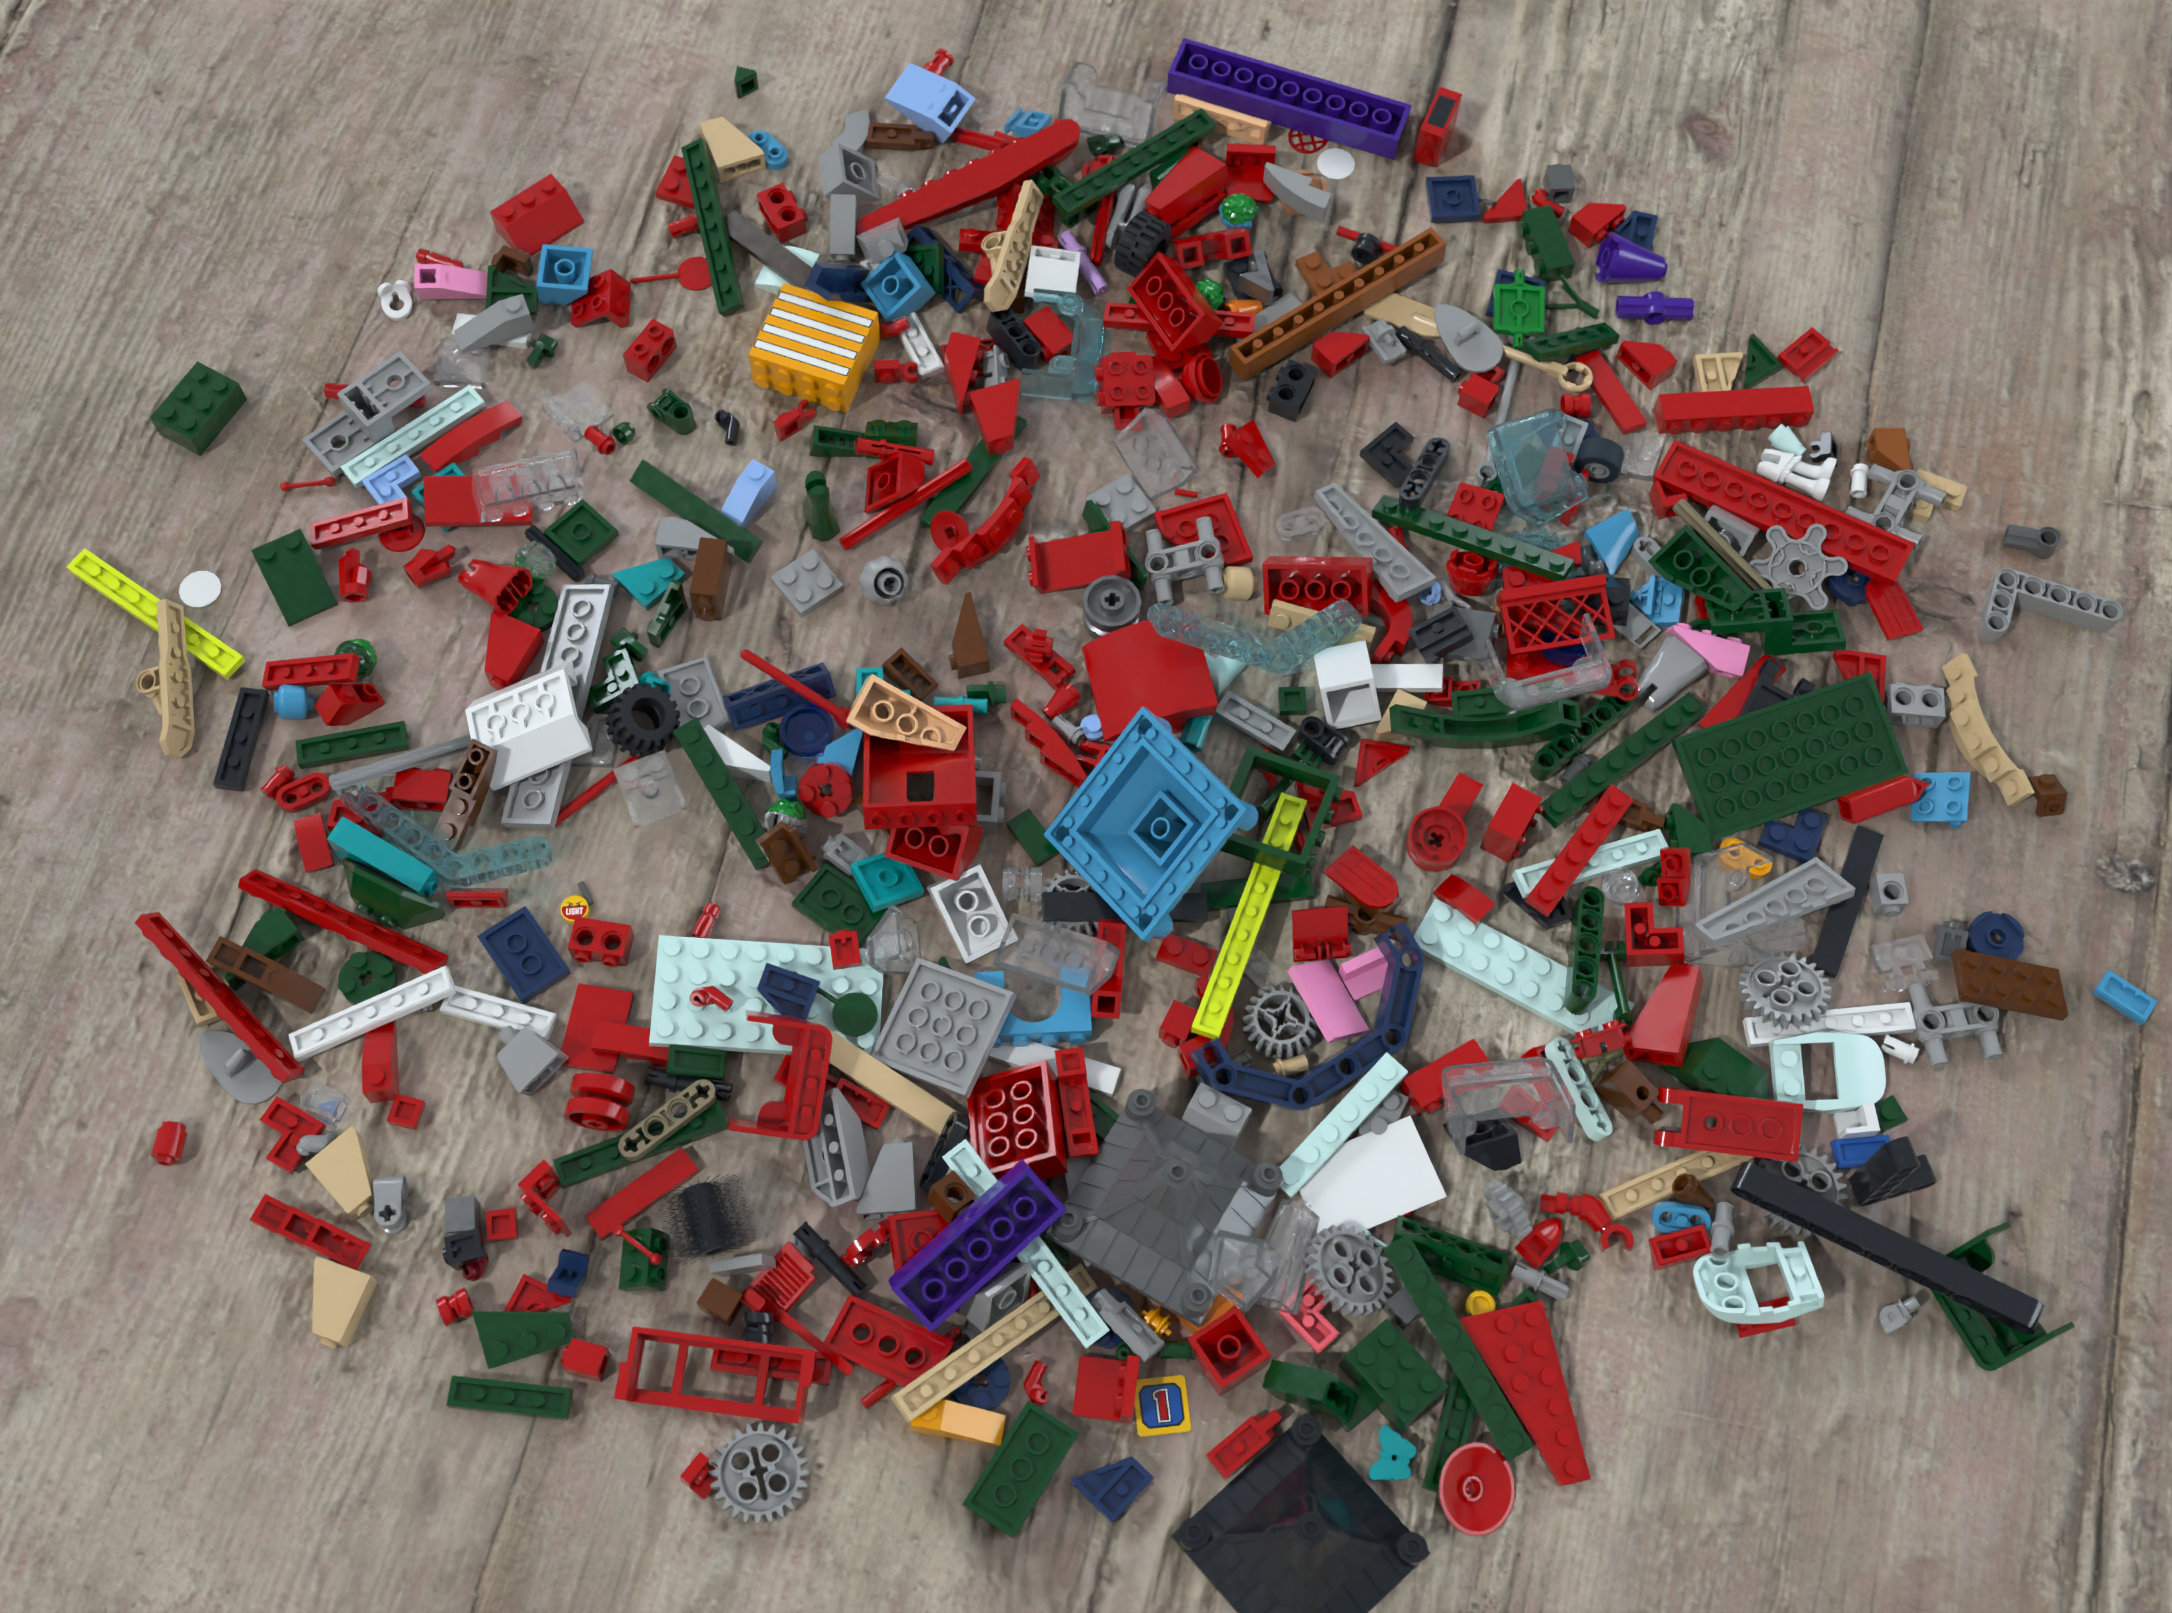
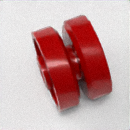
(599, 1102)

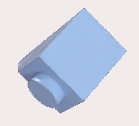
(749, 493)

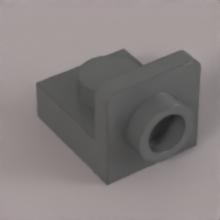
(1948, 939)

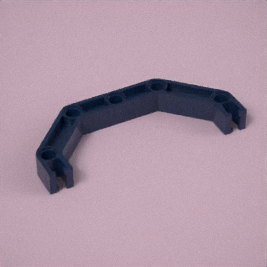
(1393, 1014)

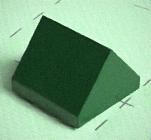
(745, 81)

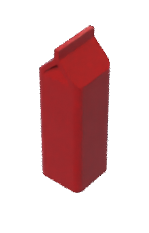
(1880, 798)

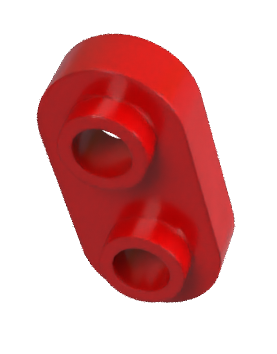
(304, 791)

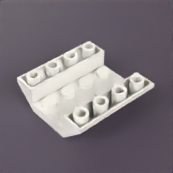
(530, 725)

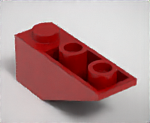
(960, 363)

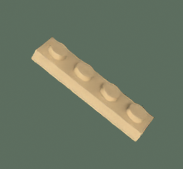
(1287, 616)

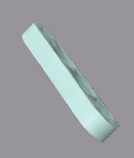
(1598, 1124)

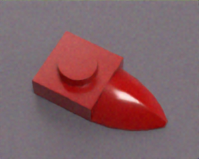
(1540, 1242)

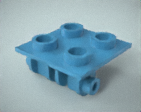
(1944, 799)

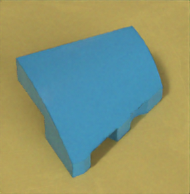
(1613, 540)

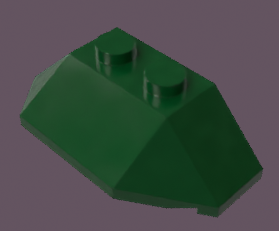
(387, 899)
(1720, 1069)

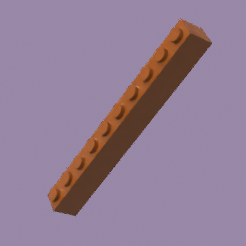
(1337, 304)

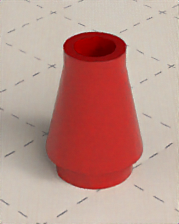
(1062, 700)

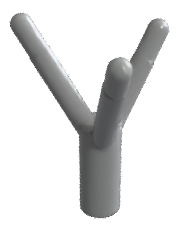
(1451, 597)

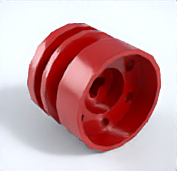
(1441, 825)

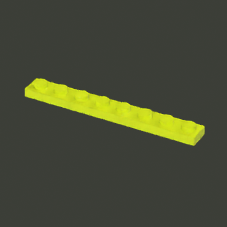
(144, 607)

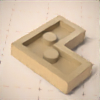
(1955, 494)

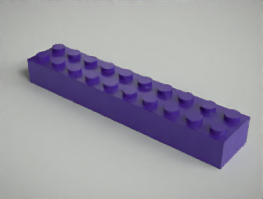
(1289, 98)

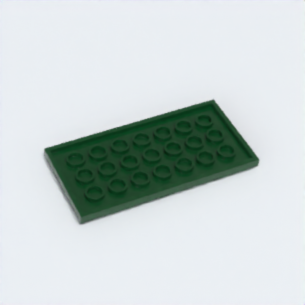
(1789, 756)

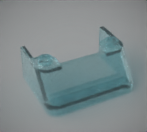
(1070, 375)

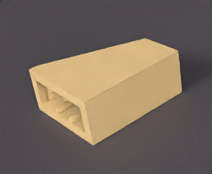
(730, 150)
(346, 1173)
(338, 1302)

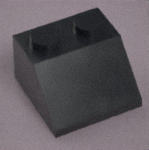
(1618, 599)

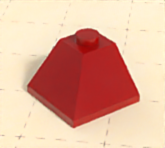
(892, 480)

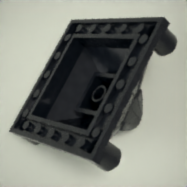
(1300, 1533)

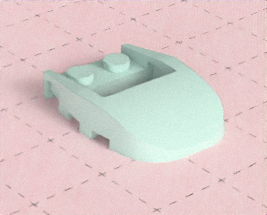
(1857, 1071)
(1728, 1292)

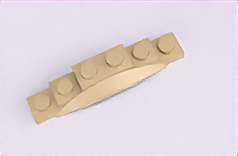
(1975, 737)

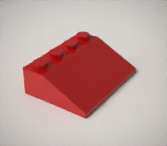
(1017, 1119)

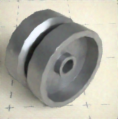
(1110, 605)

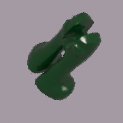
(1052, 184)

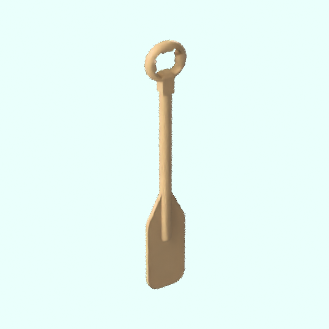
(1421, 321)

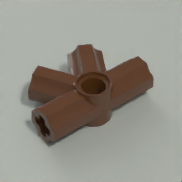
(1379, 920)

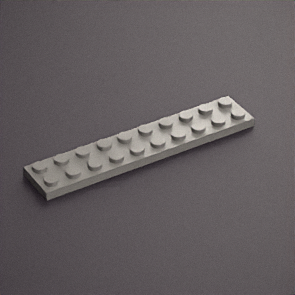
(573, 637)

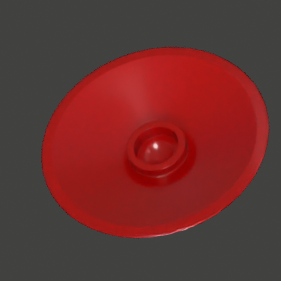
(1477, 1489)

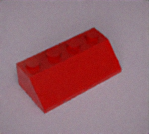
(1174, 304)
(1318, 581)

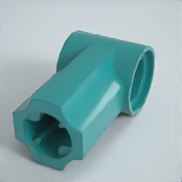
(1195, 732)

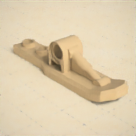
(1011, 249)
(171, 682)

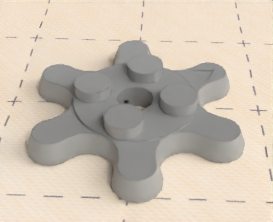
(1809, 553)

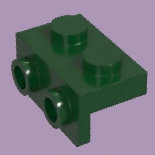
(900, 432)
(636, 1268)

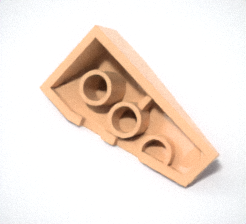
(895, 715)

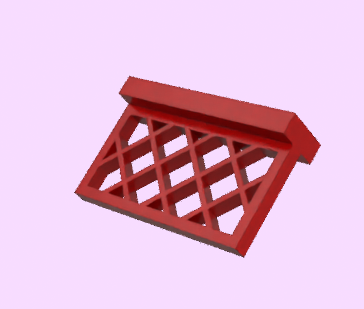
(1548, 593)

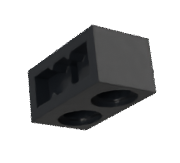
(1294, 391)

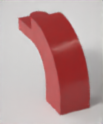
(1397, 620)
(1107, 998)
(1183, 1049)

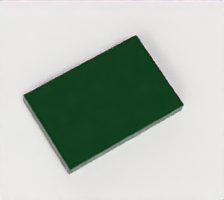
(837, 904)

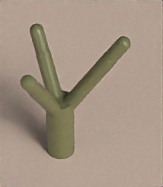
(1603, 1059)

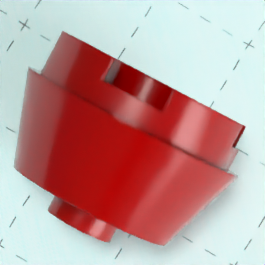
(1470, 572)

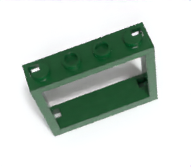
(1296, 771)

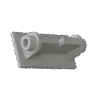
(995, 364)

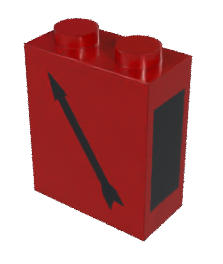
(1437, 127)

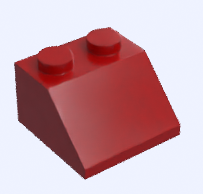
(1229, 1351)

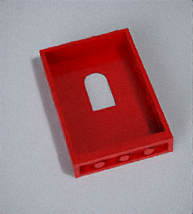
(954, 779)

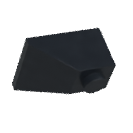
(1493, 1144)

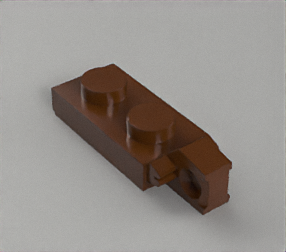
(899, 137)
(1637, 816)

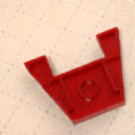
(1515, 578)

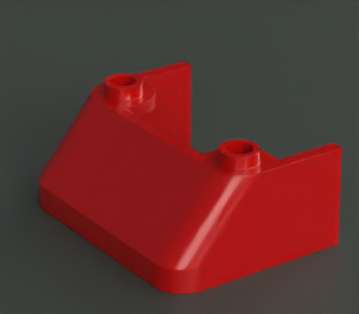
(806, 1081)

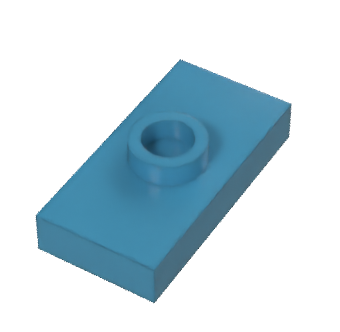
(2124, 997)

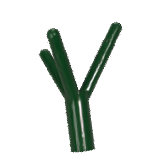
(1580, 304)

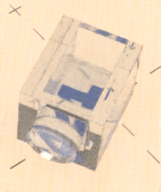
(324, 1103)

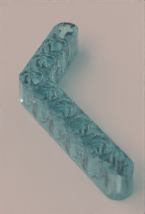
(1337, 619)
(429, 844)

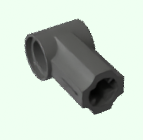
(2031, 540)

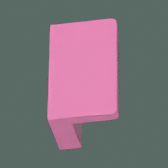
(1364, 974)

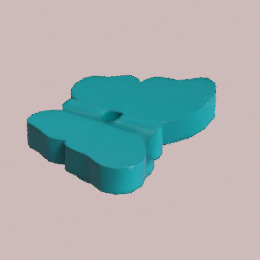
(1392, 1445)

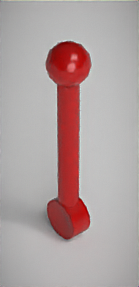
(328, 481)
(618, 1230)

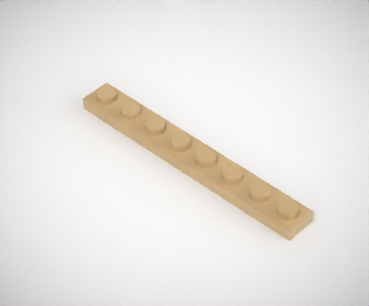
(983, 1350)

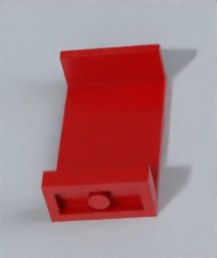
(1078, 559)

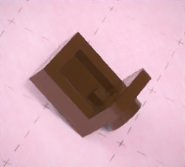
(513, 260)
(2049, 795)

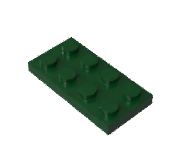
(1020, 1469)

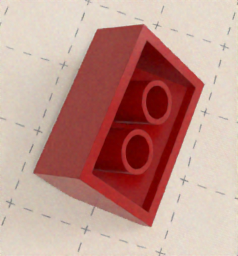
(537, 216)
(936, 849)

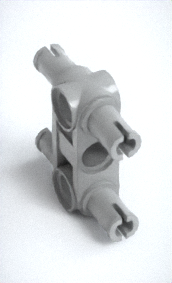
(1898, 501)
(1185, 561)
(1951, 1023)

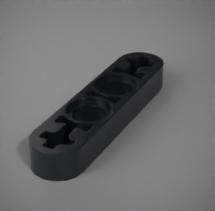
(1428, 474)

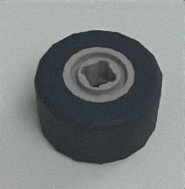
(1601, 458)

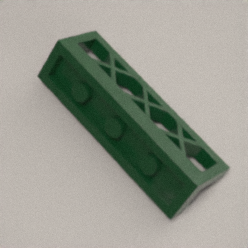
(1450, 1261)

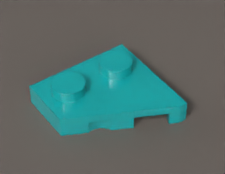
(649, 581)

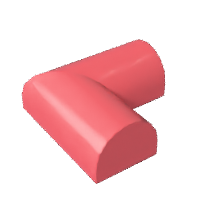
(1310, 1322)

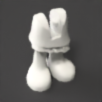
(1780, 466)

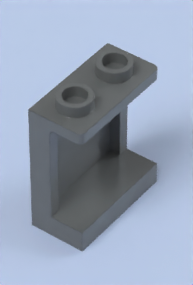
(1482, 625)

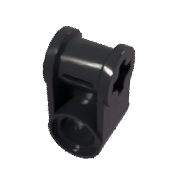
(1324, 740)

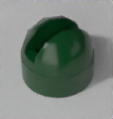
(623, 432)

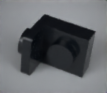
(463, 1248)

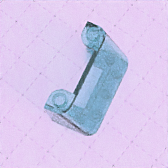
(1536, 466)

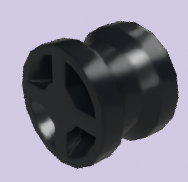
(1365, 248)

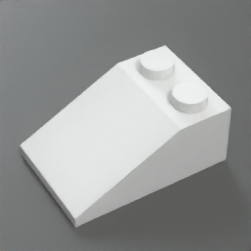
(970, 912)

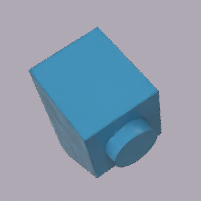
(845, 751)

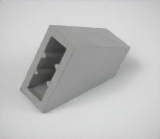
(843, 224)
(890, 1184)

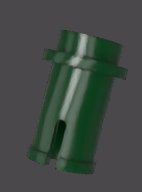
(1177, 1350)

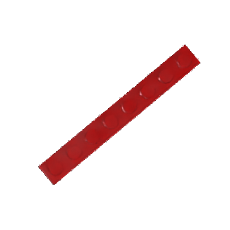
(342, 921)
(220, 997)

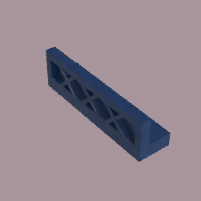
(954, 268)
(838, 282)
(775, 699)

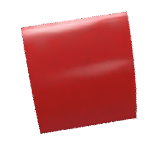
(1150, 671)

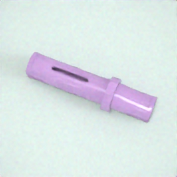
(1086, 267)

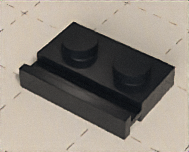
(1440, 634)

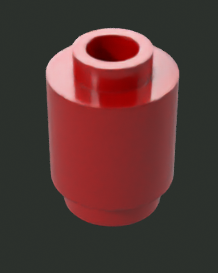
(169, 1143)

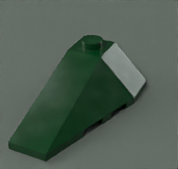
(1697, 568)

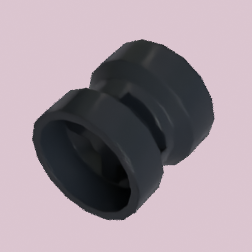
(758, 1327)

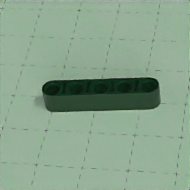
(1577, 743)
(1580, 960)

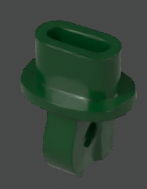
(1105, 144)
(542, 347)
(629, 640)
(995, 693)
(1571, 1255)

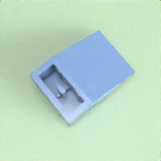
(930, 101)

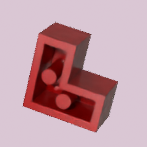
(1648, 944)

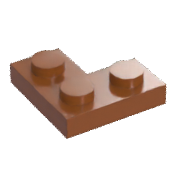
(1318, 275)

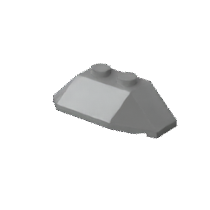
(837, 1153)

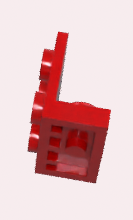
(541, 1185)
(1106, 1388)

